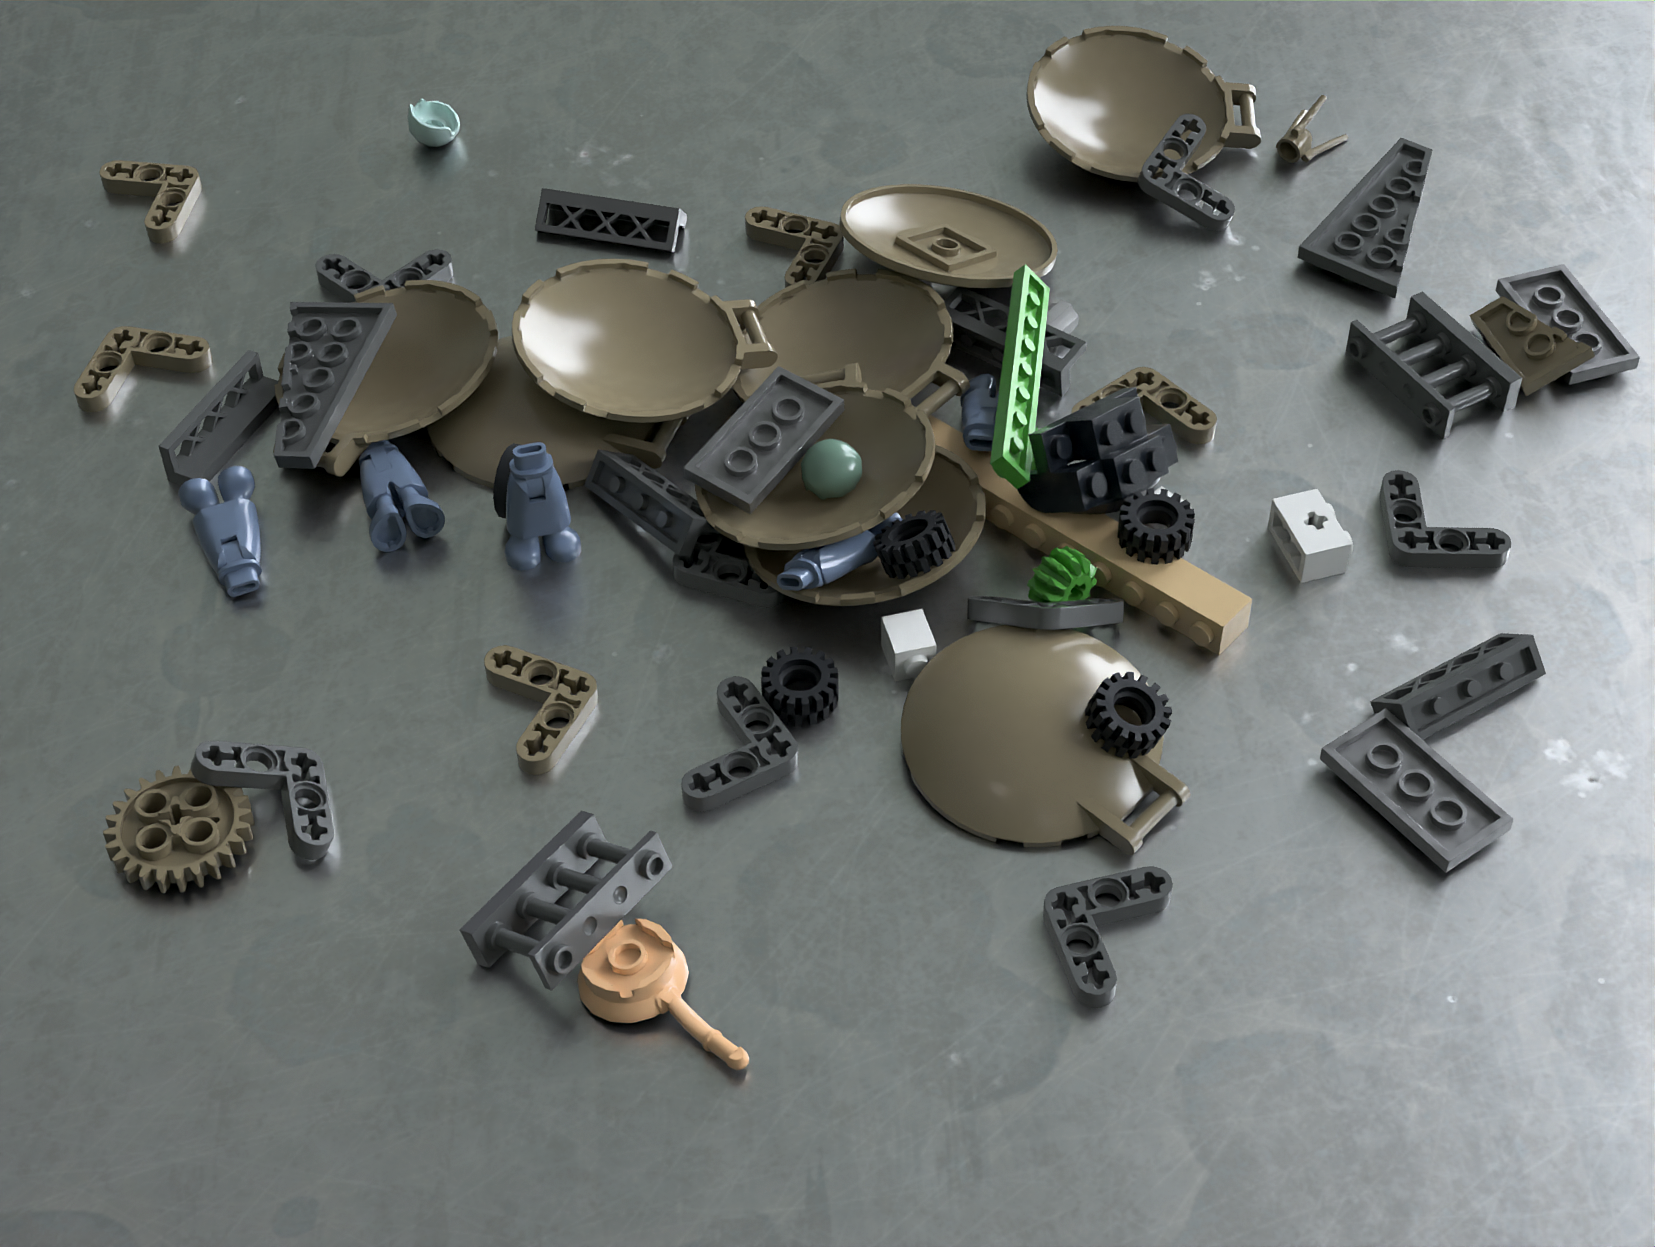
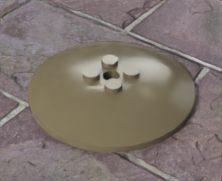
(946, 235)

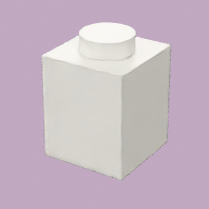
(907, 643)

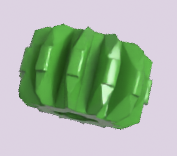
(1062, 577)

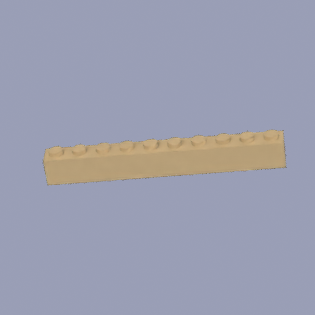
(1170, 592)

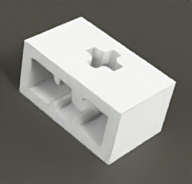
(1310, 535)

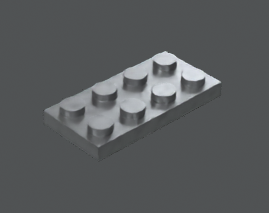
(1564, 303)
(764, 439)
(1416, 789)

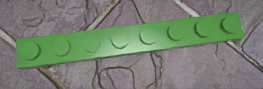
(1020, 378)

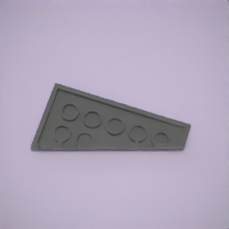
(1374, 223)
(321, 372)

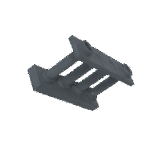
(1450, 341)
(545, 879)

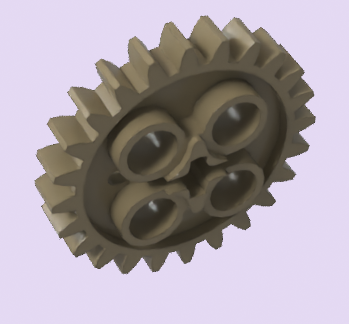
(177, 830)

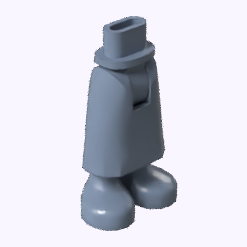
(979, 412)
(393, 491)
(537, 508)
(227, 529)
(829, 562)

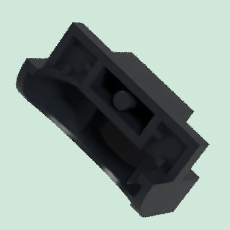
(1117, 452)

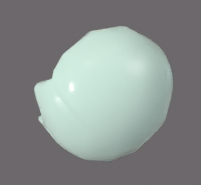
(433, 123)

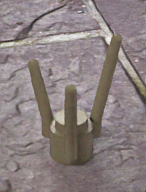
(1298, 139)

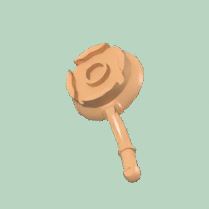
(642, 974)

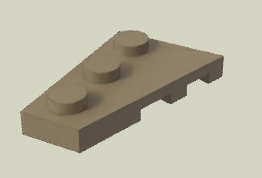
(1528, 344)

